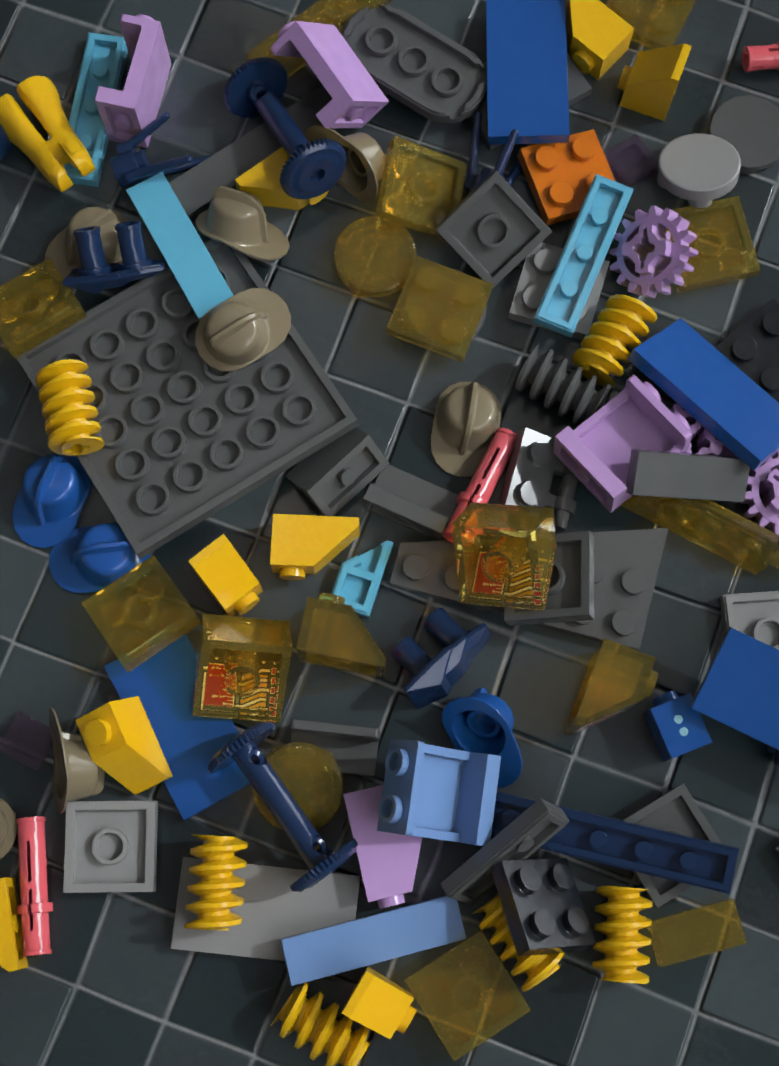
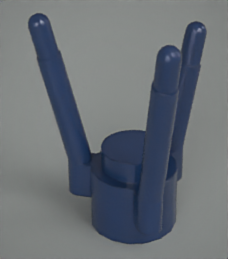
(134, 167)
(472, 179)

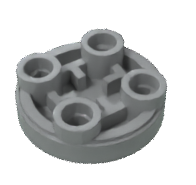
(698, 168)

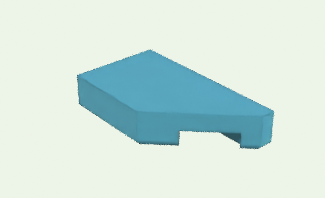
(361, 578)

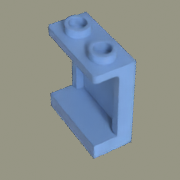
(438, 792)

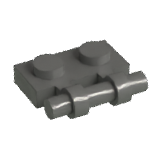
(531, 477)

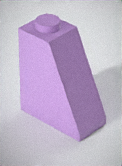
(385, 859)

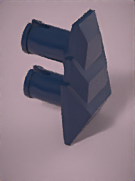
(98, 274)
(436, 676)

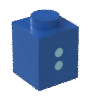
(676, 725)

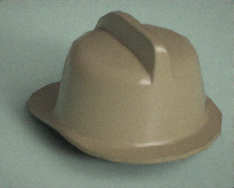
(363, 161)
(241, 223)
(64, 249)
(242, 329)
(464, 427)
(73, 769)

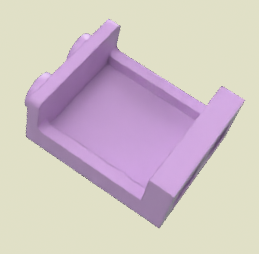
(352, 88)
(138, 104)
(602, 445)

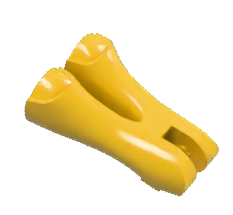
(64, 145)

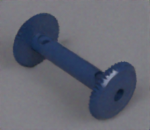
(311, 166)
(281, 804)

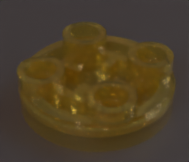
(374, 256)
(310, 778)

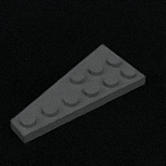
(623, 582)

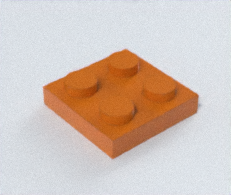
(563, 174)

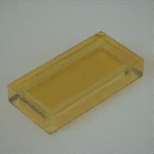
(696, 932)

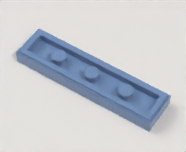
(372, 939)

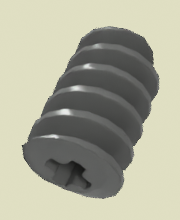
(561, 386)

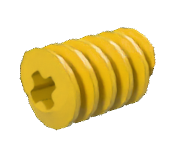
(610, 335)
(68, 408)
(216, 883)
(622, 934)
(535, 966)
(322, 1028)

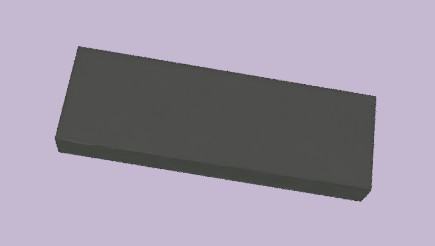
(687, 476)
(514, 842)

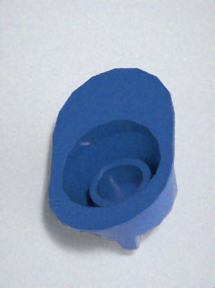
(50, 500)
(92, 558)
(485, 726)

